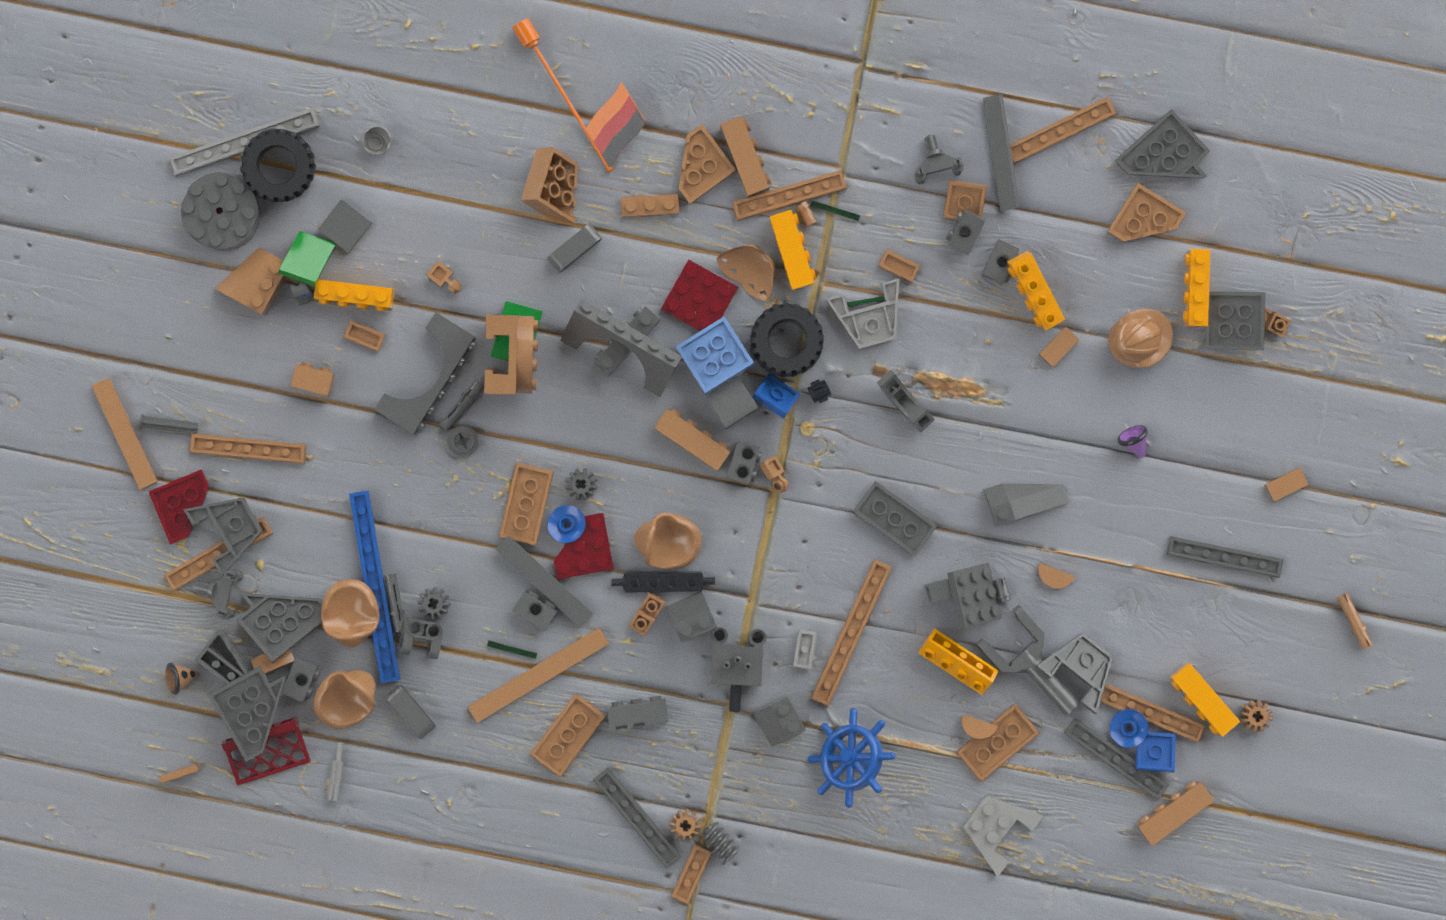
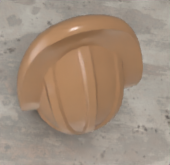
(1141, 338)
(668, 541)
(349, 612)
(345, 698)

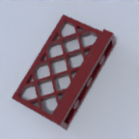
(276, 730)

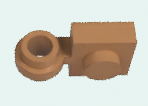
(440, 275)
(773, 469)

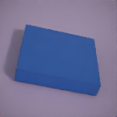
(776, 395)
(1156, 753)

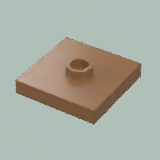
(964, 196)

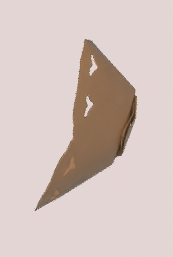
(752, 267)

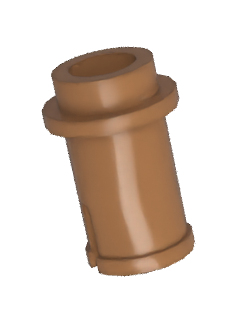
(806, 213)

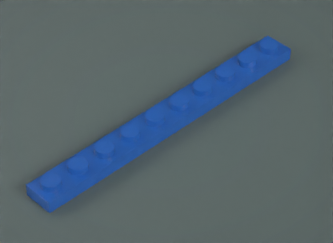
(374, 578)

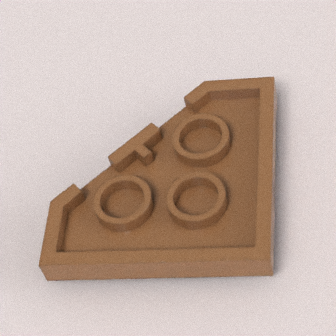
(702, 165)
(1145, 216)

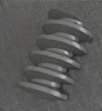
(719, 842)

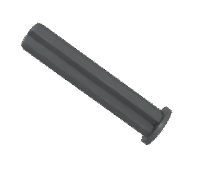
(168, 424)

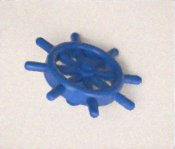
(851, 757)

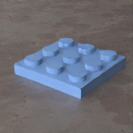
(715, 355)

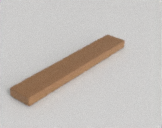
(1062, 130)
(789, 195)
(124, 433)
(248, 448)
(203, 562)
(1153, 713)

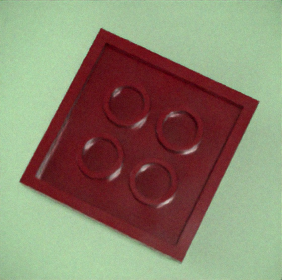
(699, 296)

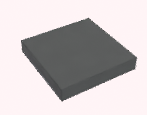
(344, 226)

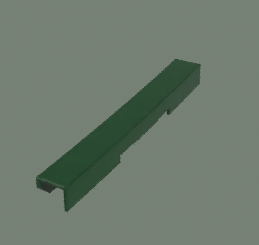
(835, 210)
(855, 303)
(512, 649)

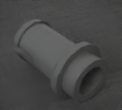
(1002, 590)

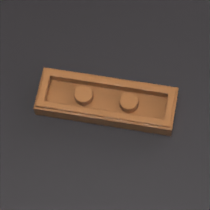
(691, 874)

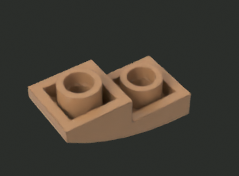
(1276, 323)
(647, 613)
(269, 667)

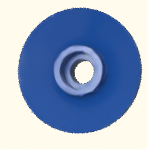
(560, 517)
(1120, 733)

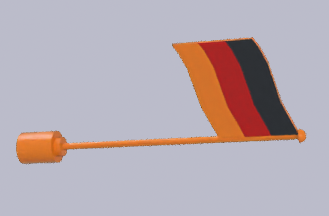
(612, 124)

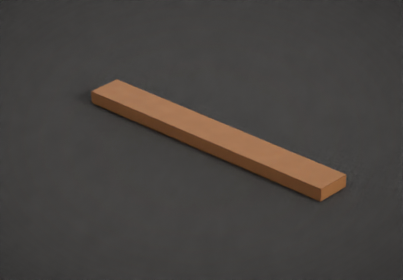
(851, 632)
(538, 675)

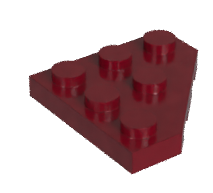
(173, 498)
(588, 553)

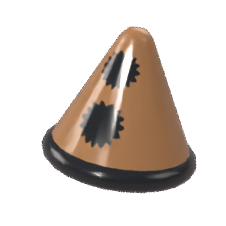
(179, 677)

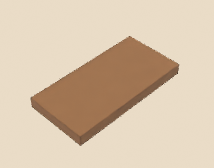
(526, 504)
(568, 735)
(989, 754)

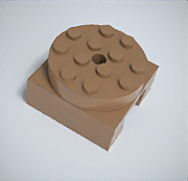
(521, 354)

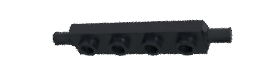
(663, 581)

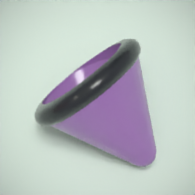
(1134, 440)

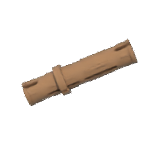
(1355, 622)

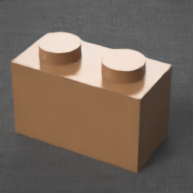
(313, 380)

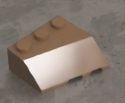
(552, 184)
(255, 281)

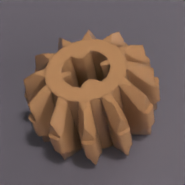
(1261, 710)
(691, 821)

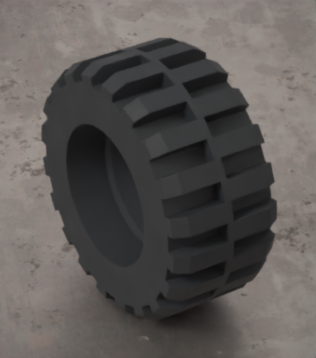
(259, 184)
(813, 340)

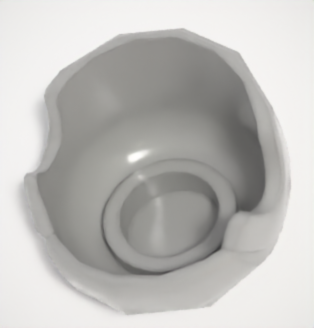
(376, 140)

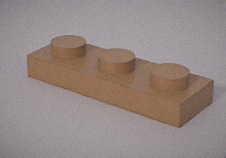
(650, 205)

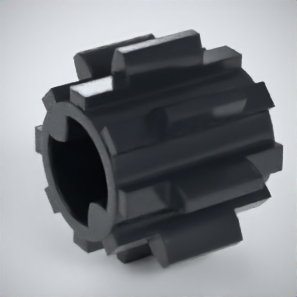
(819, 391)

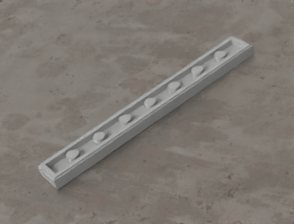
(236, 143)

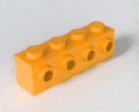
(792, 250)
(1197, 288)
(1036, 291)
(354, 294)
(958, 661)
(1204, 699)

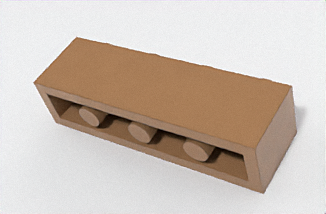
(744, 156)
(691, 439)
(1175, 812)

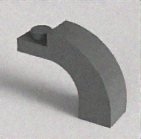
(905, 401)

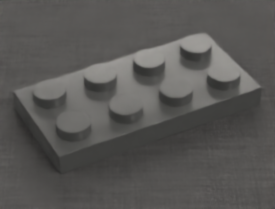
(895, 518)

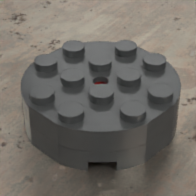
(206, 200)

